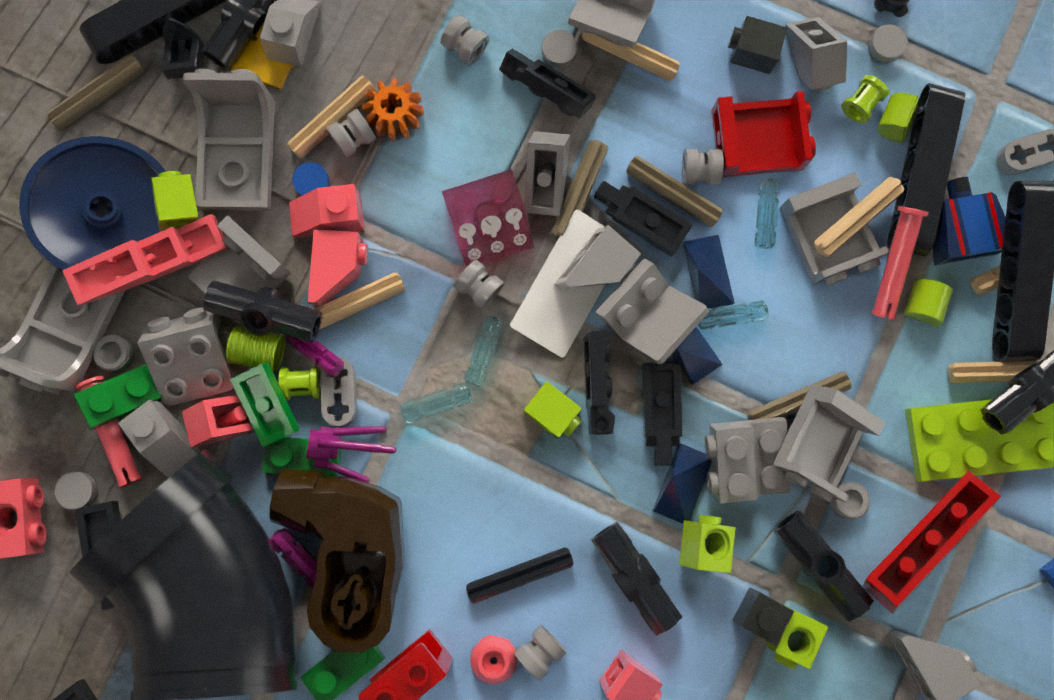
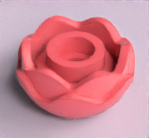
(491, 647)

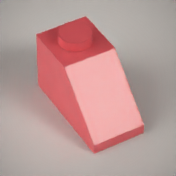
(327, 209)
(334, 264)
(216, 421)
(629, 680)

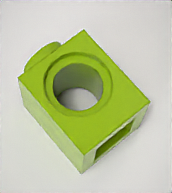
(174, 199)
(553, 411)
(720, 550)
(805, 653)

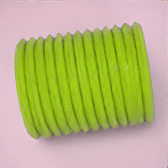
(253, 350)

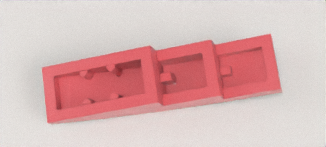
(145, 260)

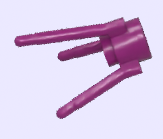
(326, 443)

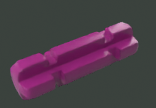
(317, 354)
(295, 555)

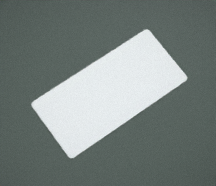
(555, 314)

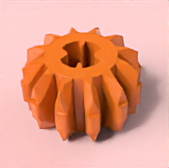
(404, 115)

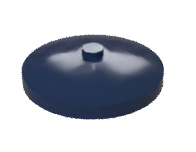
(88, 199)

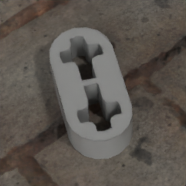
(1029, 145)
(348, 396)

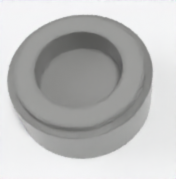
(888, 43)
(559, 48)
(113, 353)
(75, 490)
(857, 503)

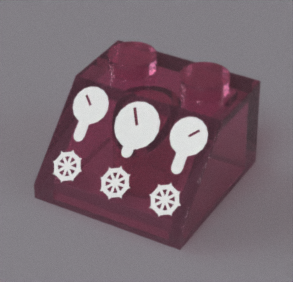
(488, 218)

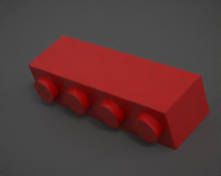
(930, 541)

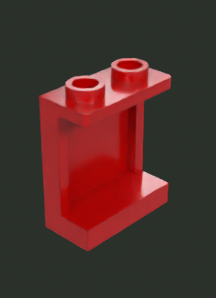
(763, 135)
(411, 671)

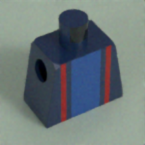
(968, 225)

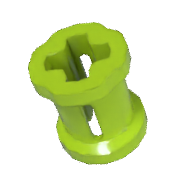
(865, 99)
(300, 382)

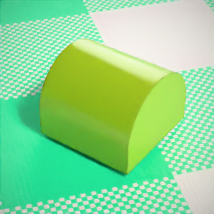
(898, 116)
(928, 301)

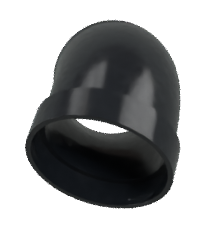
(197, 590)

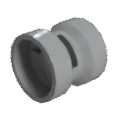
(464, 40)
(357, 127)
(702, 166)
(478, 284)
(540, 652)

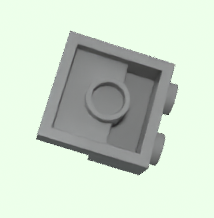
(745, 458)

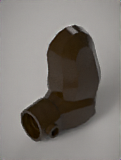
(357, 555)

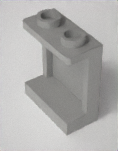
(814, 213)
(824, 441)

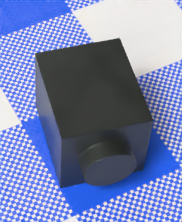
(757, 44)
(763, 616)

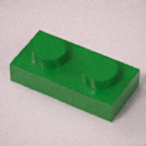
(116, 397)
(264, 404)
(291, 454)
(339, 672)

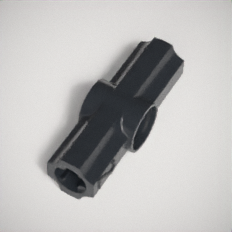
(237, 28)
(262, 311)
(1027, 394)
(636, 578)
(838, 581)

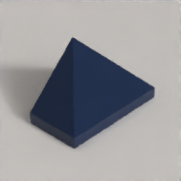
(708, 272)
(696, 357)
(682, 484)

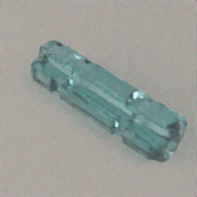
(767, 213)
(734, 315)
(483, 351)
(436, 403)

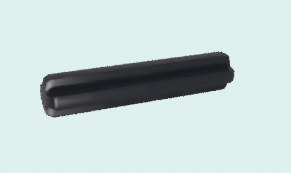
(519, 575)

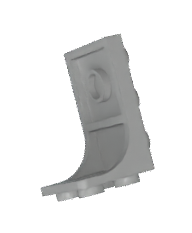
(233, 140)
(56, 337)

